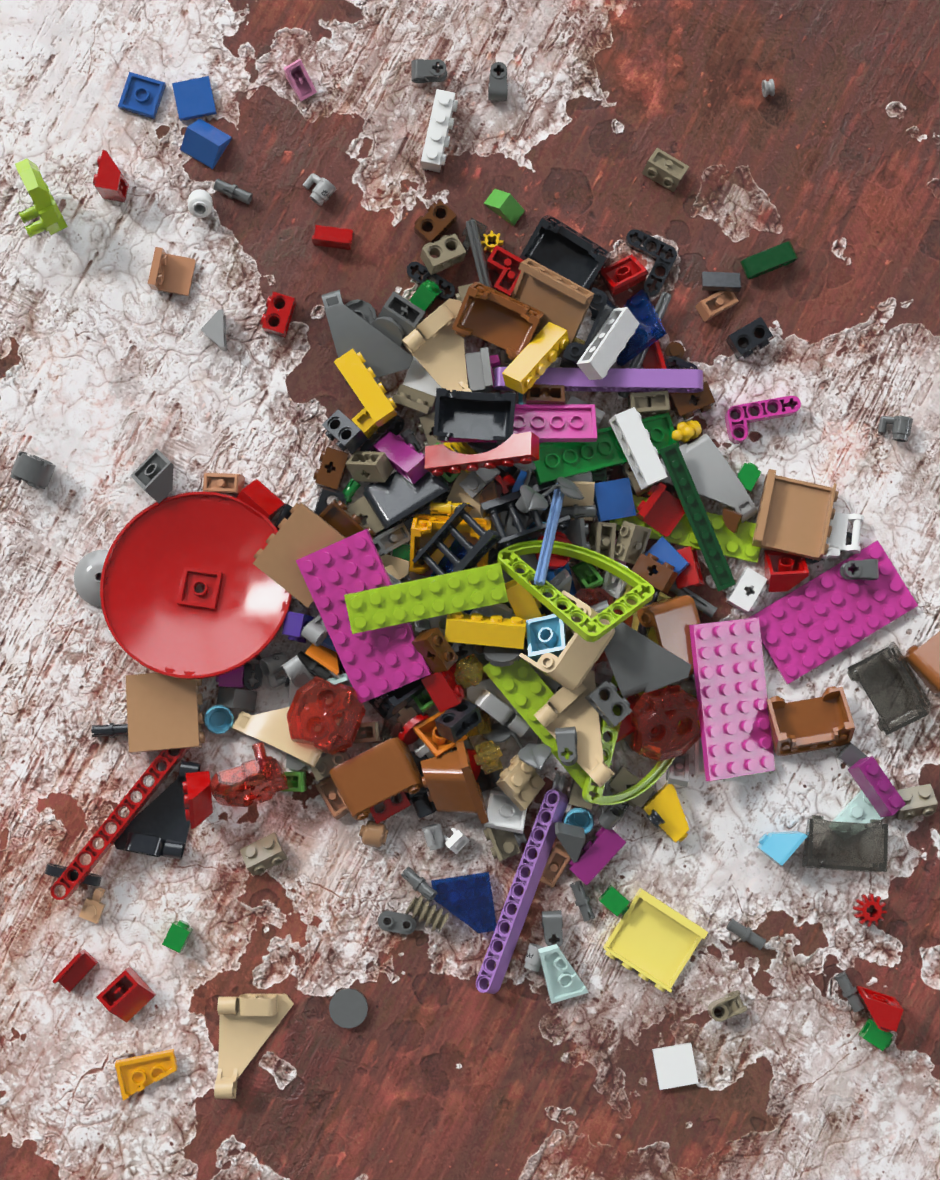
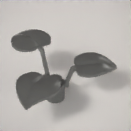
(532, 500)
(531, 754)

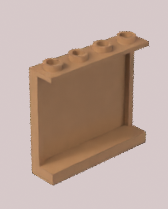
(556, 296)
(794, 516)
(297, 538)
(163, 713)

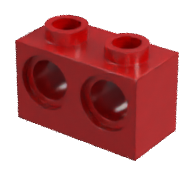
(283, 315)
(390, 808)

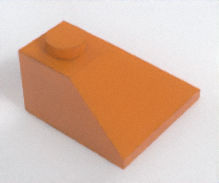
(325, 657)
(429, 735)

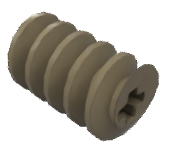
(427, 913)

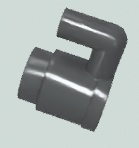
(901, 427)

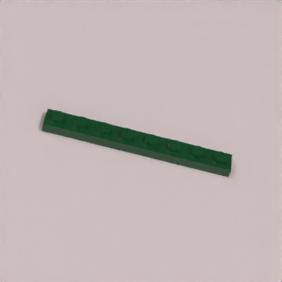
(697, 516)

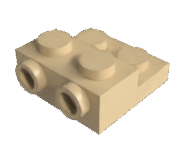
(520, 783)

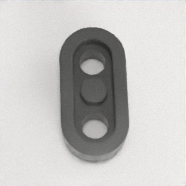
(396, 922)

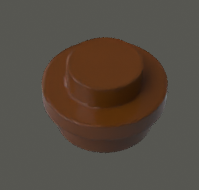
(675, 349)

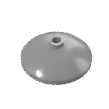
(86, 576)

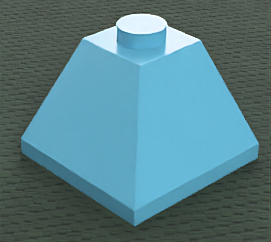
(545, 636)
(780, 845)

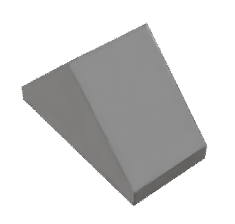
(216, 329)

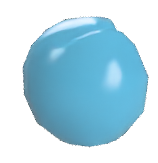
(218, 719)
(580, 817)

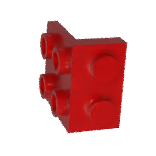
(661, 510)

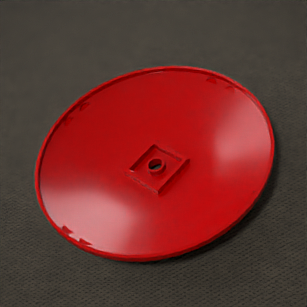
(153, 581)

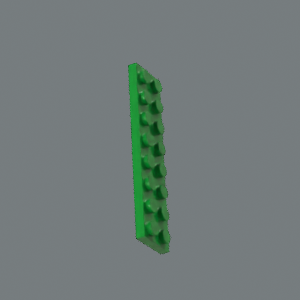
(577, 458)

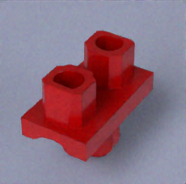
(504, 484)

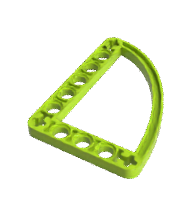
(637, 582)
(608, 747)

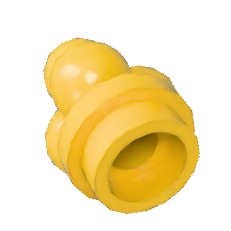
(687, 431)

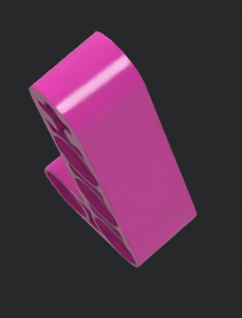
(762, 414)

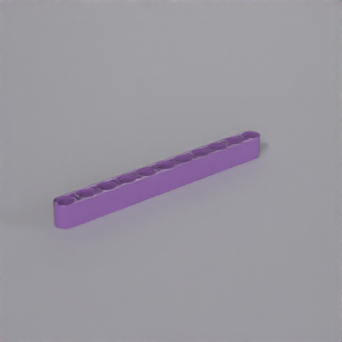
(617, 380)
(515, 899)

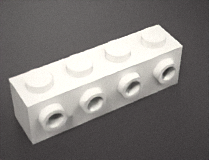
(438, 129)
(608, 343)
(638, 448)

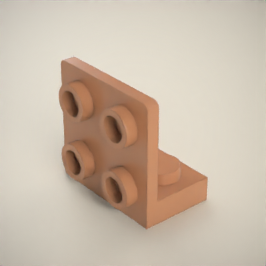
(171, 273)

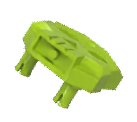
(44, 203)

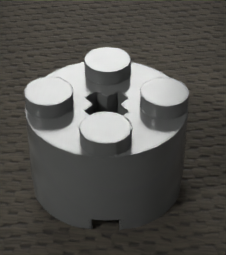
(32, 470)

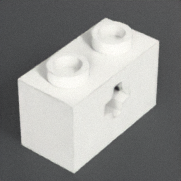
(747, 579)

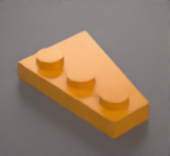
(143, 1070)

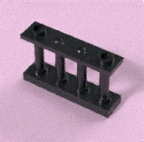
(507, 503)
(474, 552)

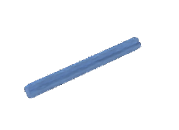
(549, 536)

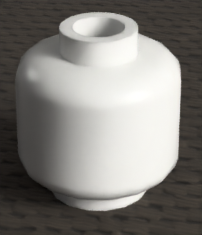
(200, 203)

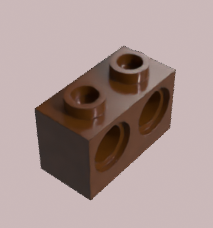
(439, 226)

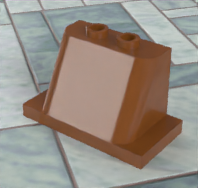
(453, 783)

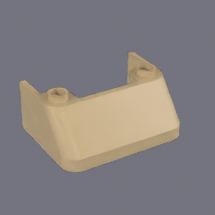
(578, 655)

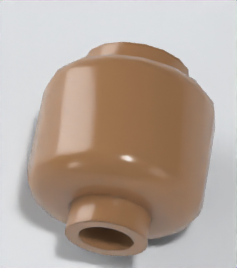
(373, 834)

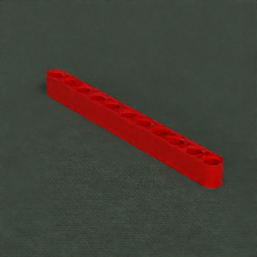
(121, 823)

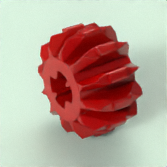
(872, 917)

